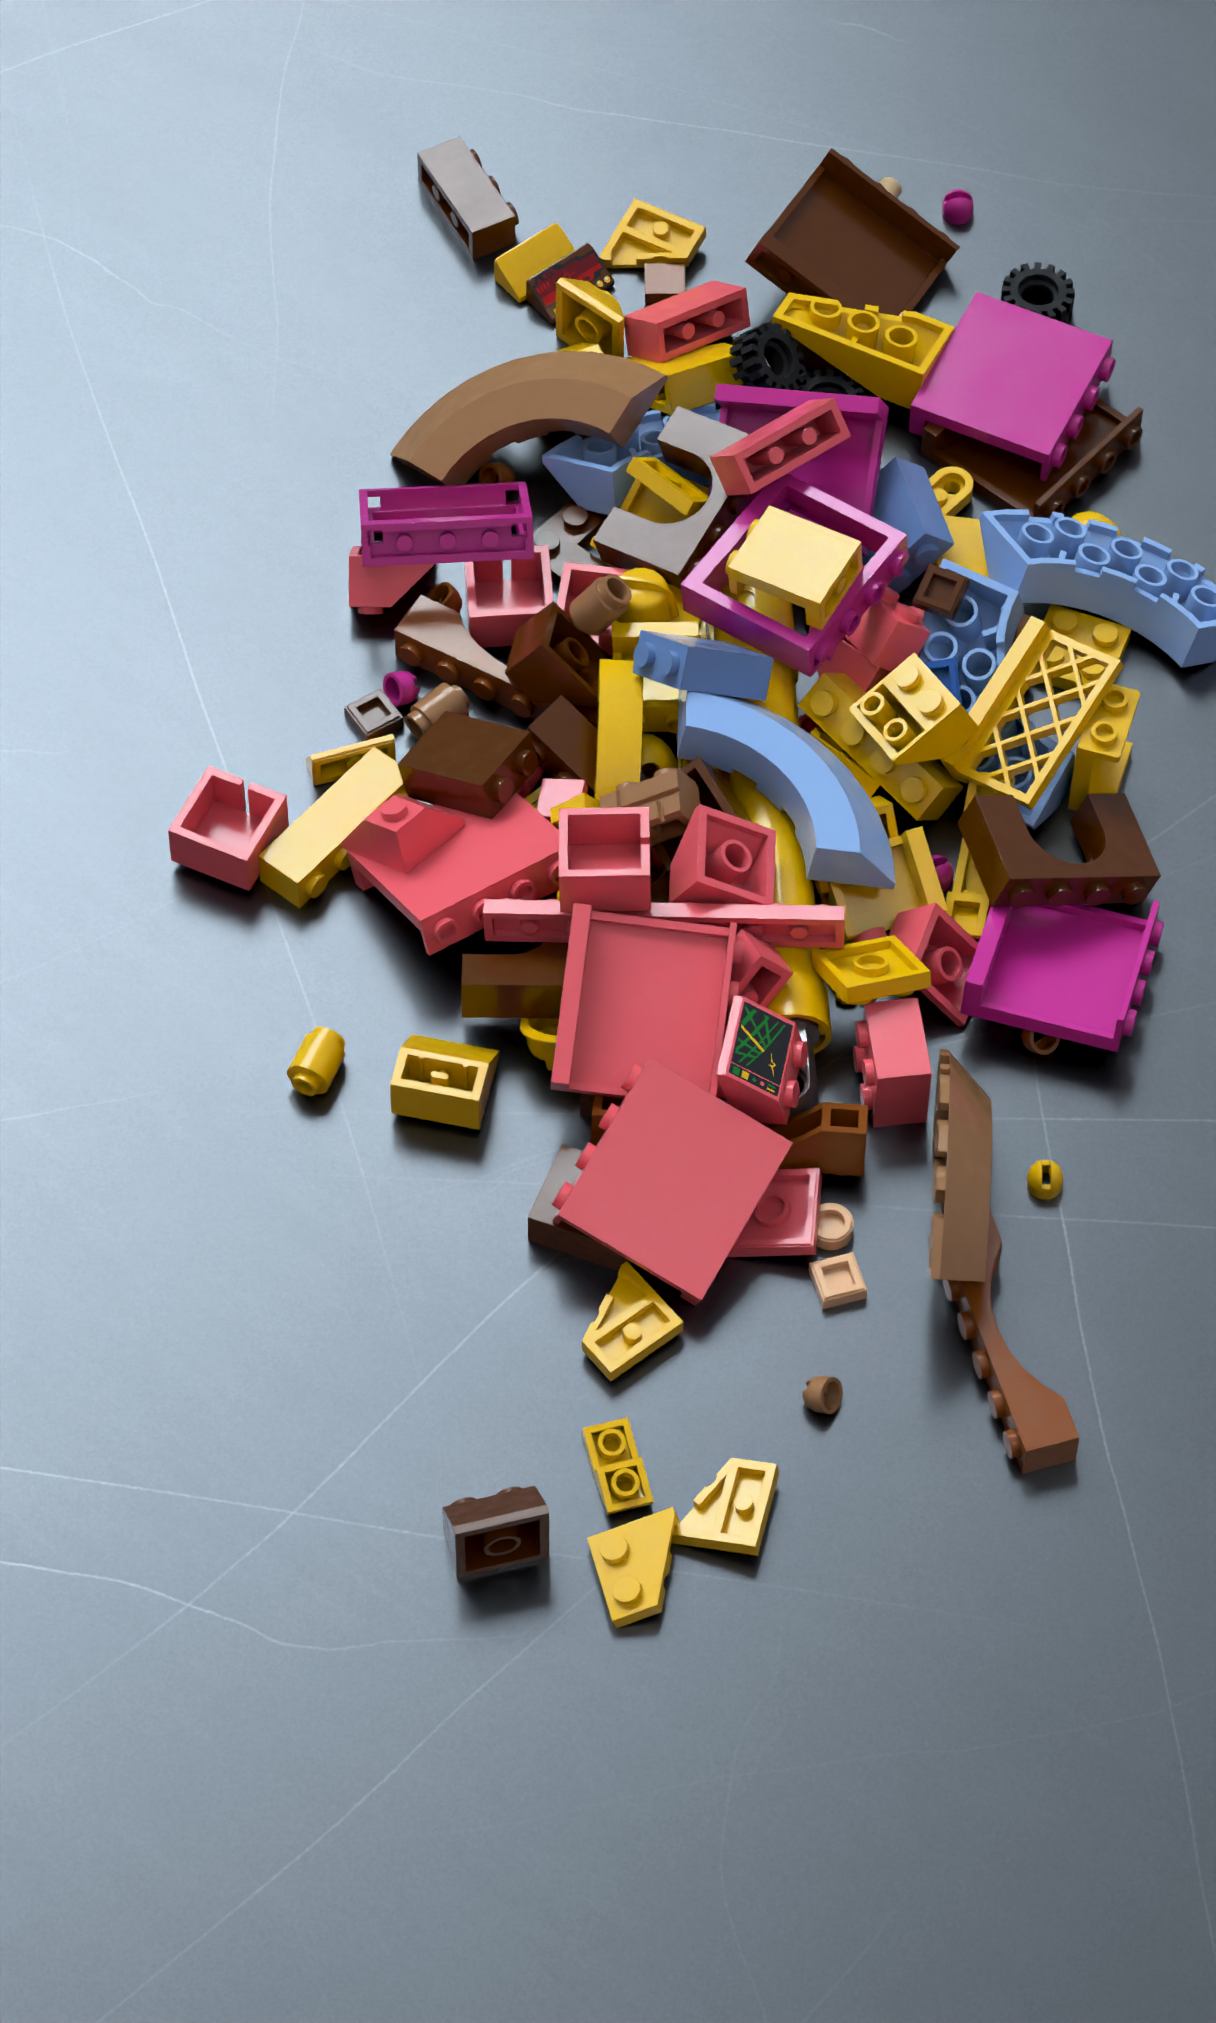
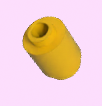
(316, 1061)

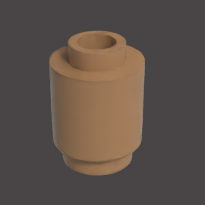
(600, 604)
(433, 705)

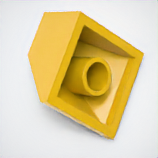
(589, 316)

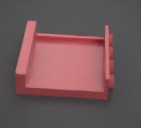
(486, 859)
(640, 994)
(671, 1178)

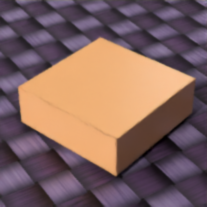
(837, 1280)

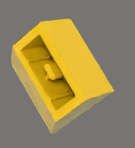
(914, 715)
(442, 1081)

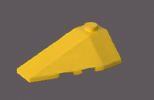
(875, 349)

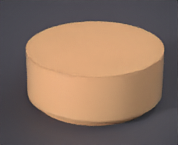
(834, 1226)

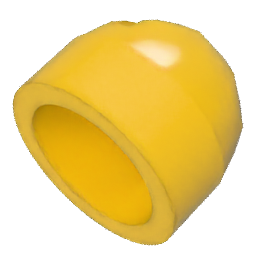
(1034, 1179)

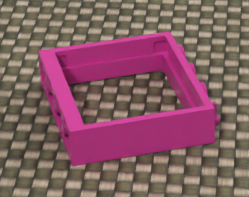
(446, 524)
(806, 654)

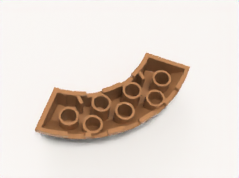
(524, 401)
(962, 1177)

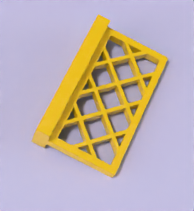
(1007, 690)

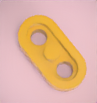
(952, 480)

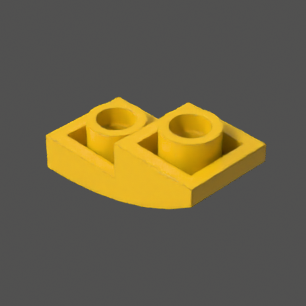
(617, 1466)

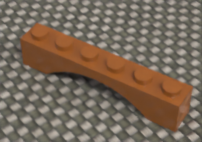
(439, 643)
(822, 1137)
(1034, 1416)

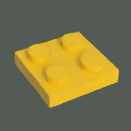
(1089, 630)
(871, 970)

